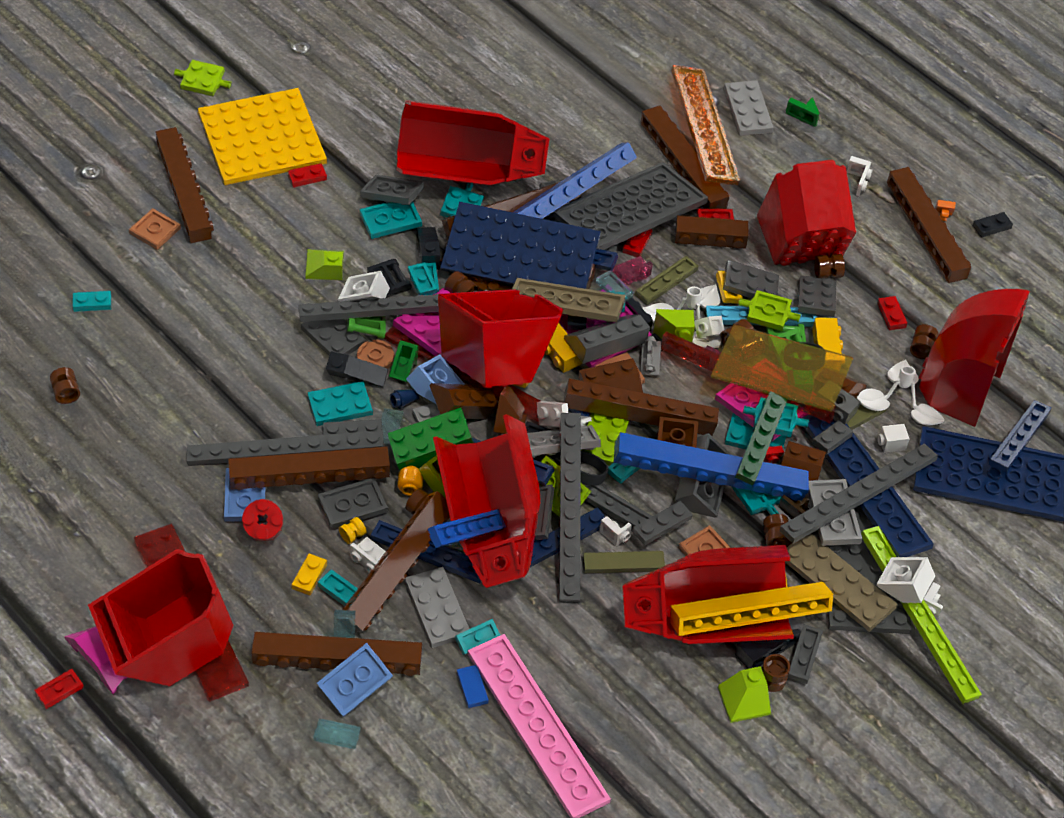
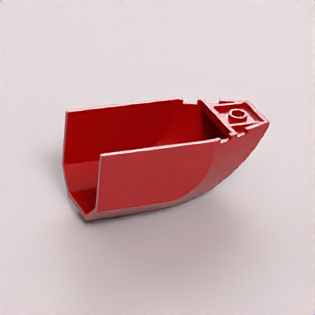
(467, 145)
(971, 352)
(489, 478)
(706, 577)

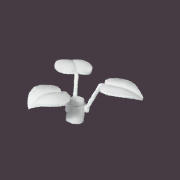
(694, 299)
(904, 376)

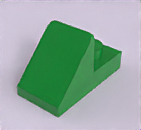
(804, 112)
(404, 360)

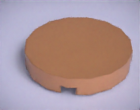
(376, 352)

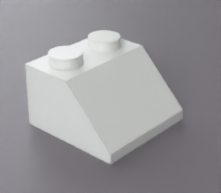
(364, 286)
(907, 578)

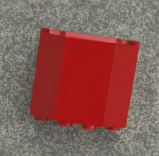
(808, 213)
(496, 334)
(164, 620)

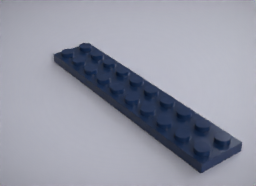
(884, 510)

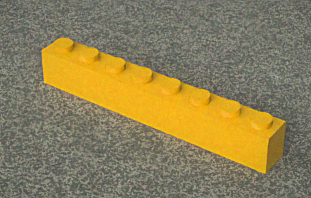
(751, 608)

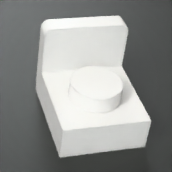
(709, 326)
(613, 532)
(932, 598)

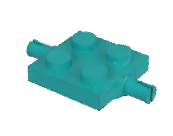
(455, 195)
(788, 419)
(757, 502)

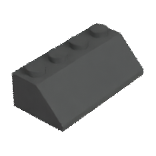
(608, 338)
(702, 496)

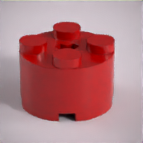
(262, 532)

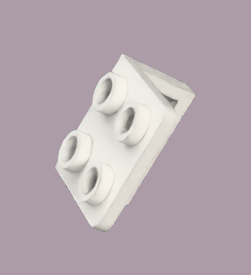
(550, 414)

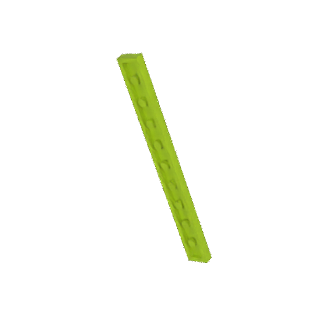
(927, 625)

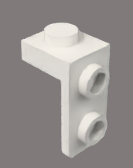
(860, 168)

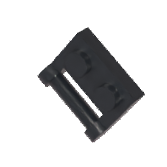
(392, 264)

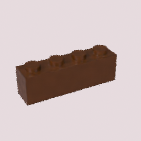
(711, 232)

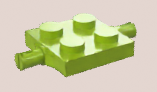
(202, 78)
(769, 310)

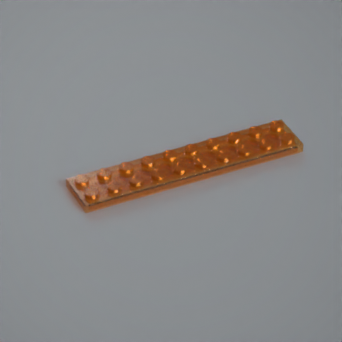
(705, 125)

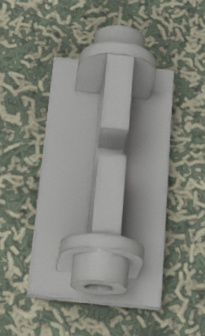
(651, 357)

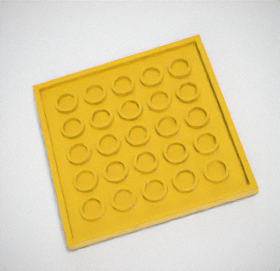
(261, 136)

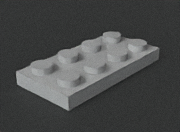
(748, 107)
(549, 441)
(843, 529)
(436, 606)

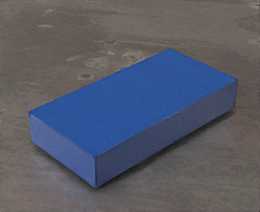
(472, 686)

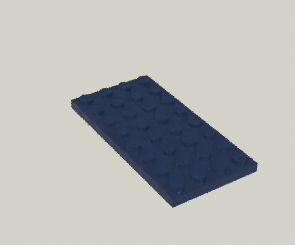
(513, 246)
(963, 473)

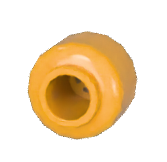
(409, 480)

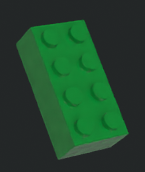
(415, 443)

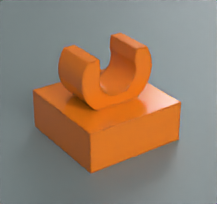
(945, 208)

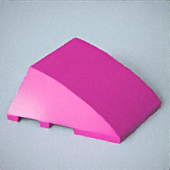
(92, 649)

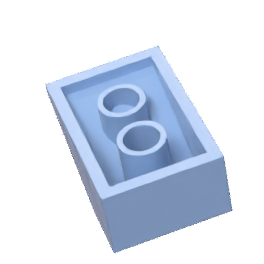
(432, 371)

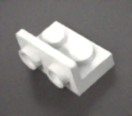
(366, 553)

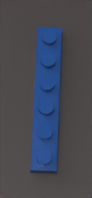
(466, 528)

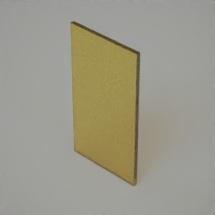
(782, 367)

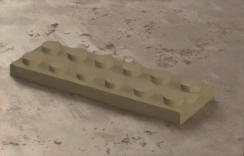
(575, 300)
(849, 588)

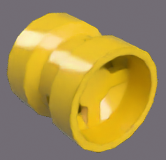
(351, 531)

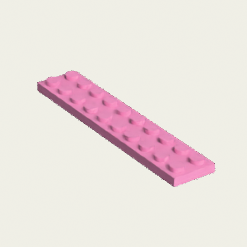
(539, 727)

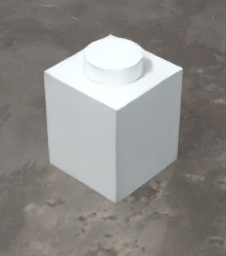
(893, 438)

